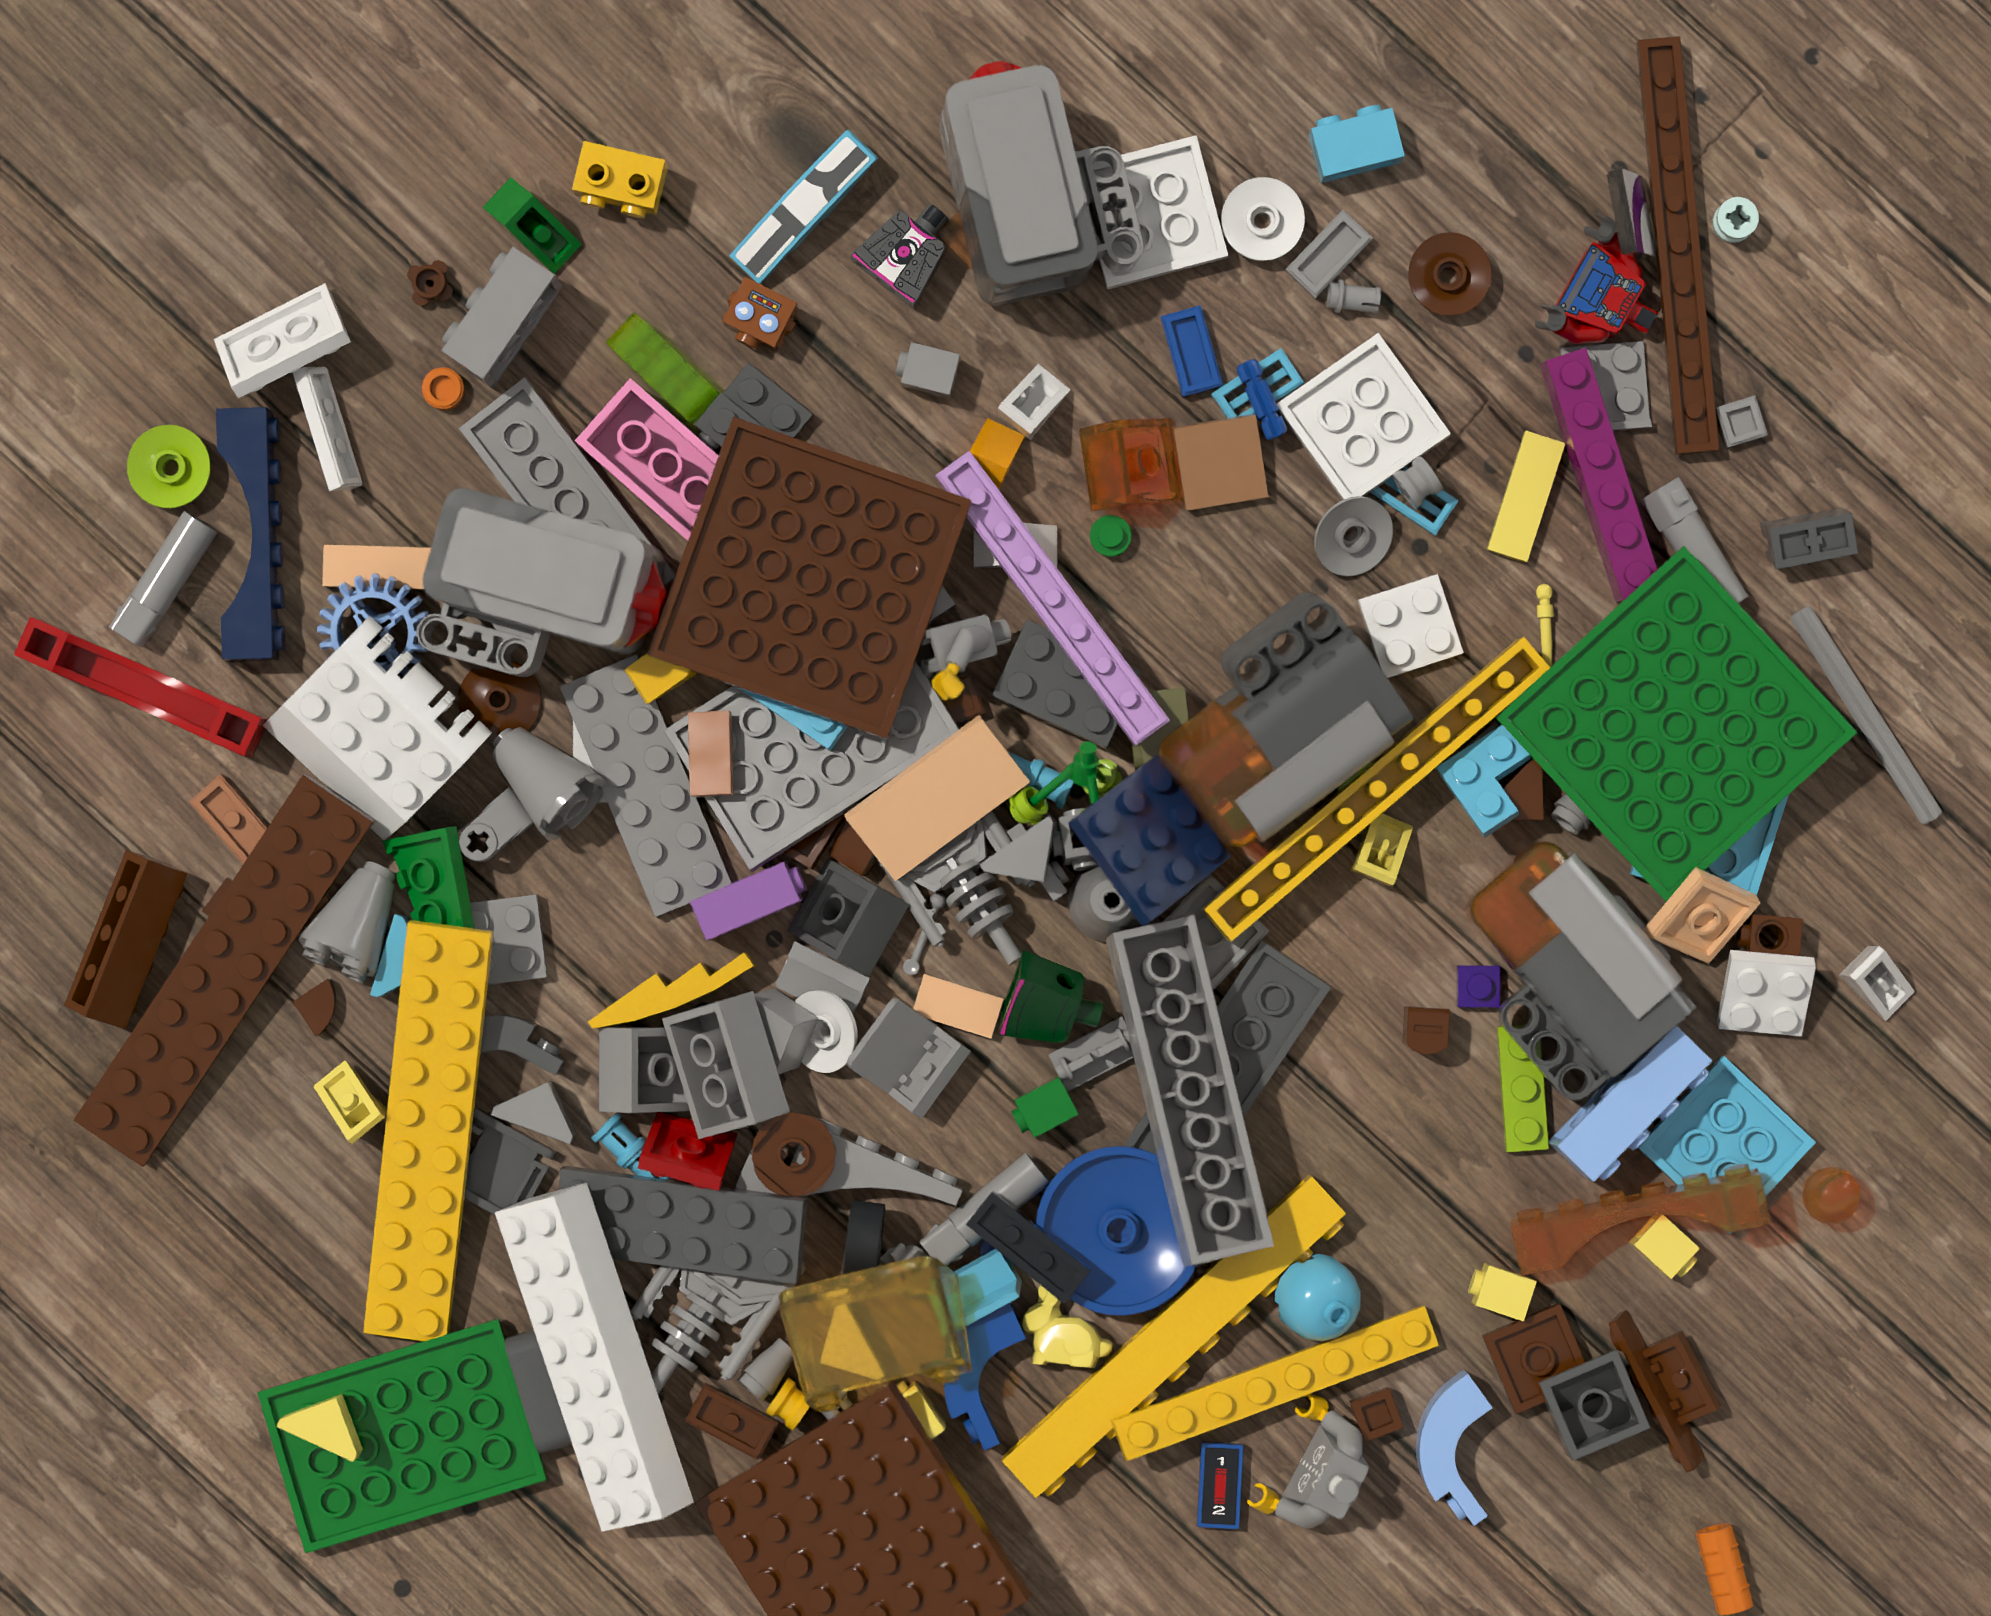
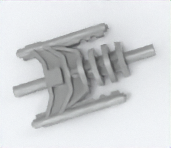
(955, 868)
(713, 1296)

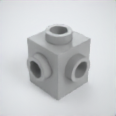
(1062, 844)

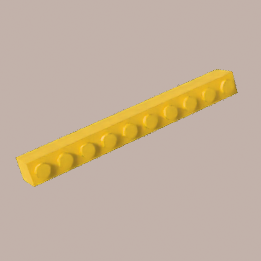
(1375, 789)
(1169, 1340)

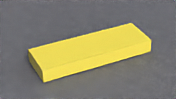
(1525, 496)

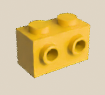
(621, 174)

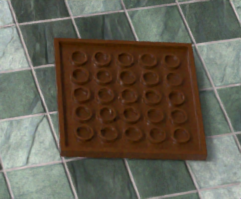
(809, 578)
(862, 1524)

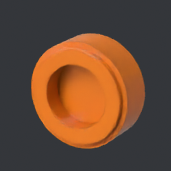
(443, 388)

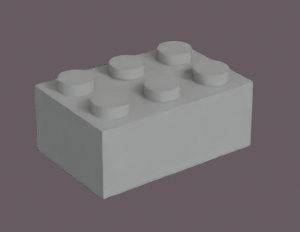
(501, 316)
(725, 1065)

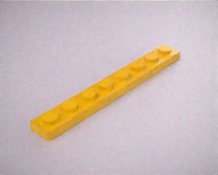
(1274, 1383)

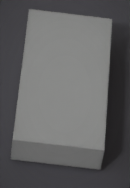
(1328, 254)

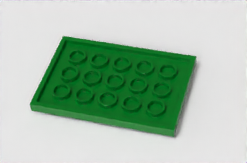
(434, 1433)

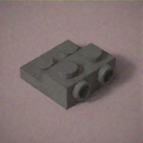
(754, 400)

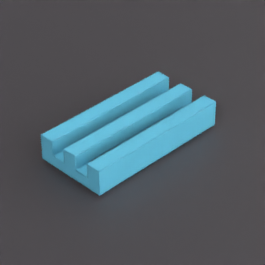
(1287, 369)
(1441, 515)

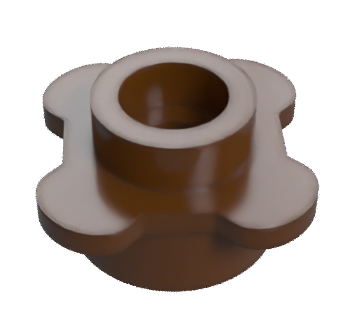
(421, 275)

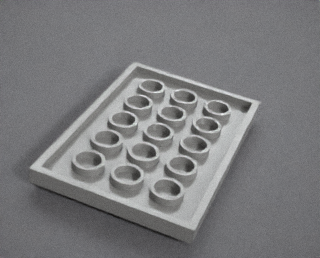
(796, 786)

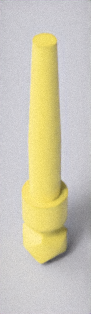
(1545, 612)

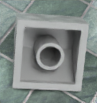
(638, 1071)

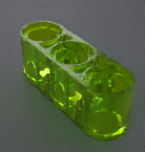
(662, 368)

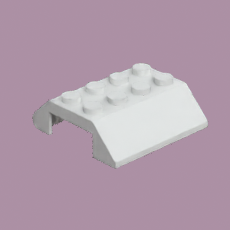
(375, 732)

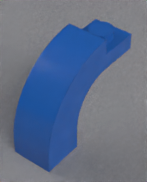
(984, 1339)

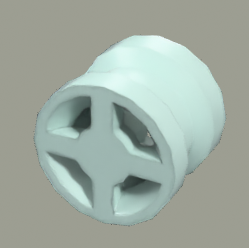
(1733, 228)

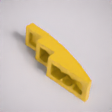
(657, 996)

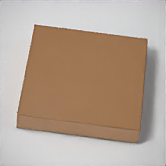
(1220, 462)

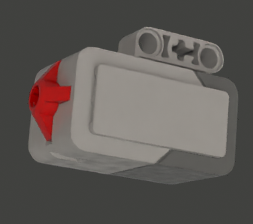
(1027, 189)
(534, 579)

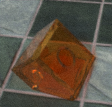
(1130, 464)

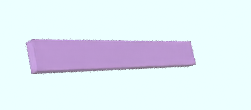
(1054, 600)

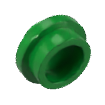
(1110, 535)

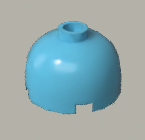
(1318, 1298)

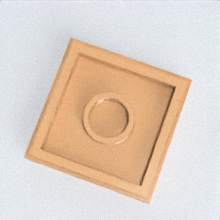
(1702, 915)

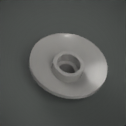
(1363, 546)

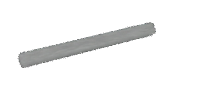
(1866, 715)

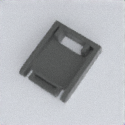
(503, 1164)

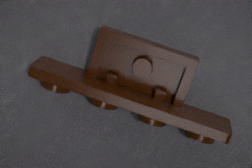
(1671, 1383)

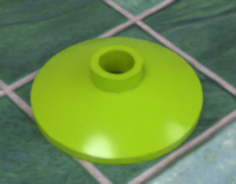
(148, 462)

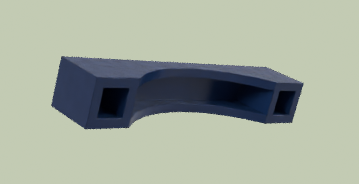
(251, 621)

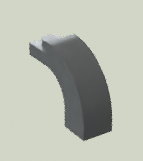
(515, 1036)

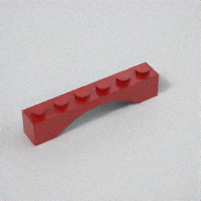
(141, 687)

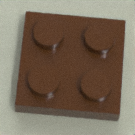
(1532, 1352)

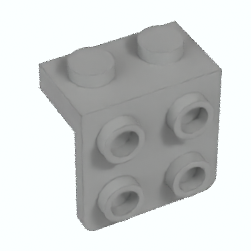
(907, 1057)

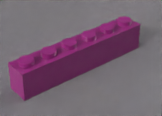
(1599, 471)

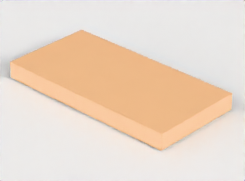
(937, 798)

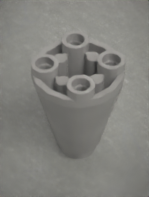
(353, 924)

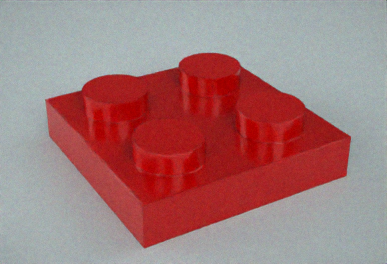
(677, 1152)

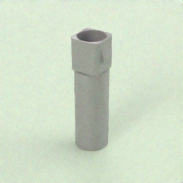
(1678, 519)
(163, 579)
(1015, 1184)

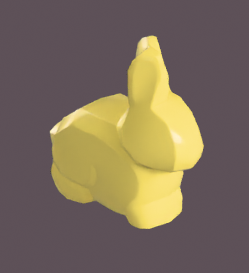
(1062, 1337)

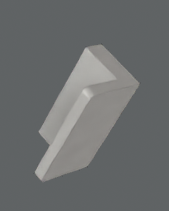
(812, 970)

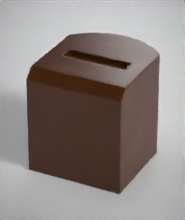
(1425, 1029)

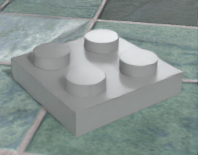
(517, 938)

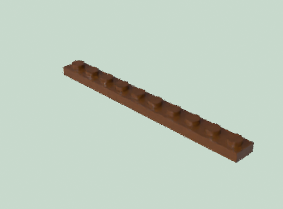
(1677, 245)

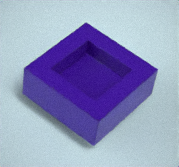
(1478, 986)

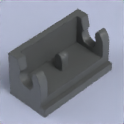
(1810, 537)

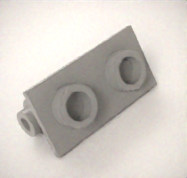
(1092, 1054)

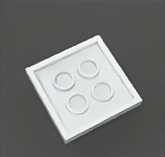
(1172, 211)
(1363, 419)

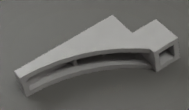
(863, 1166)

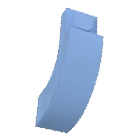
(1439, 1429)

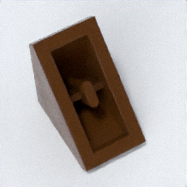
(1526, 791)

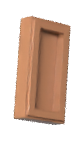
(710, 753)

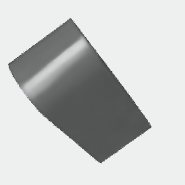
(536, 1393)

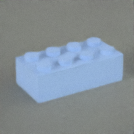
(1628, 1104)

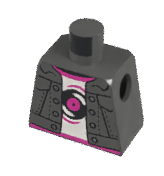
(904, 253)

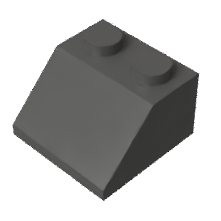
(848, 918)
(1593, 1405)

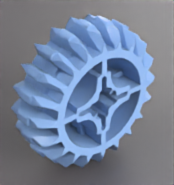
(353, 598)

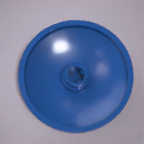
(1118, 1222)

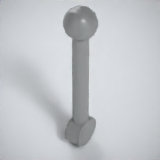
(912, 965)

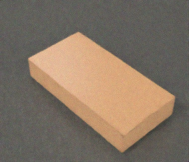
(958, 1006)

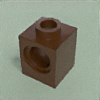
(1788, 931)

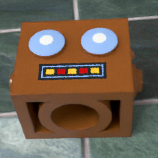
(759, 315)

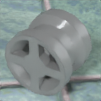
(1417, 482)

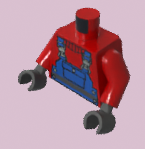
(1600, 293)

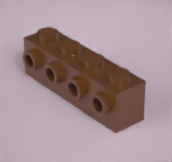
(125, 939)

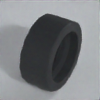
(863, 1236)

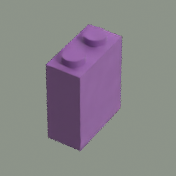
(749, 900)

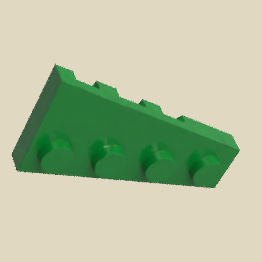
(433, 876)

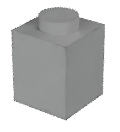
(928, 370)

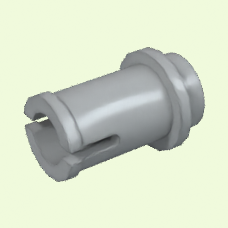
(1353, 297)

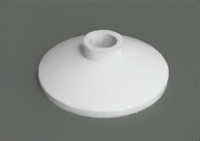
(1268, 198)
(827, 1049)

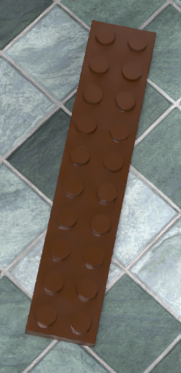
(224, 970)

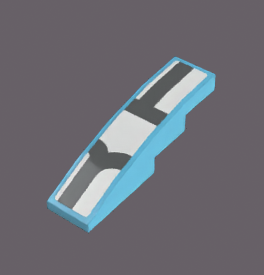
(804, 206)

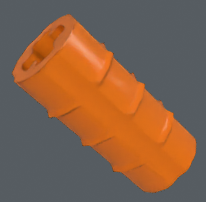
(1724, 1569)

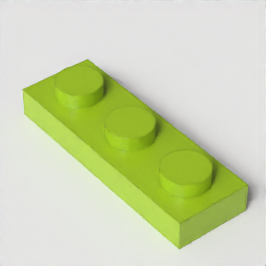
(1521, 1096)

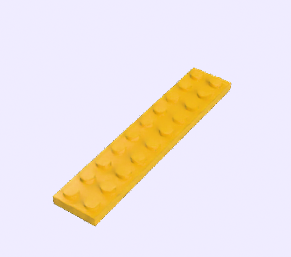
(428, 1130)

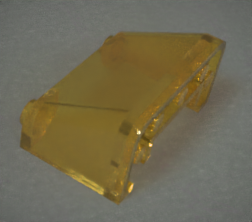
(875, 1329)

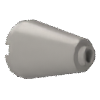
(547, 781)
(1088, 908)

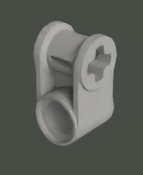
(503, 822)

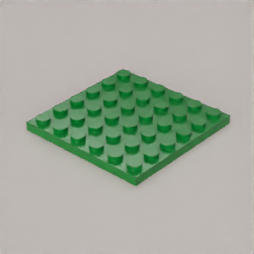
(1676, 723)

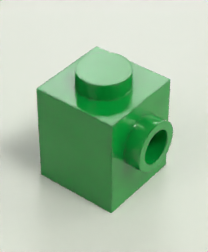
(1044, 1107)

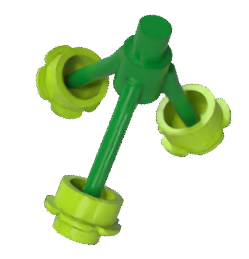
(1086, 771)

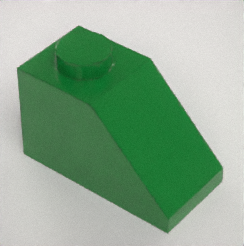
(532, 225)

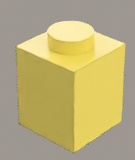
(1665, 1246)
(1502, 1291)

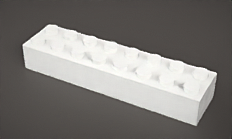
(594, 1357)

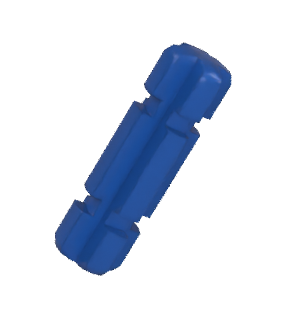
(1261, 399)

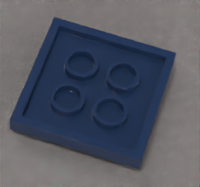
(1149, 840)

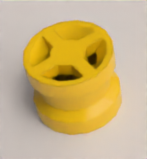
(788, 1404)

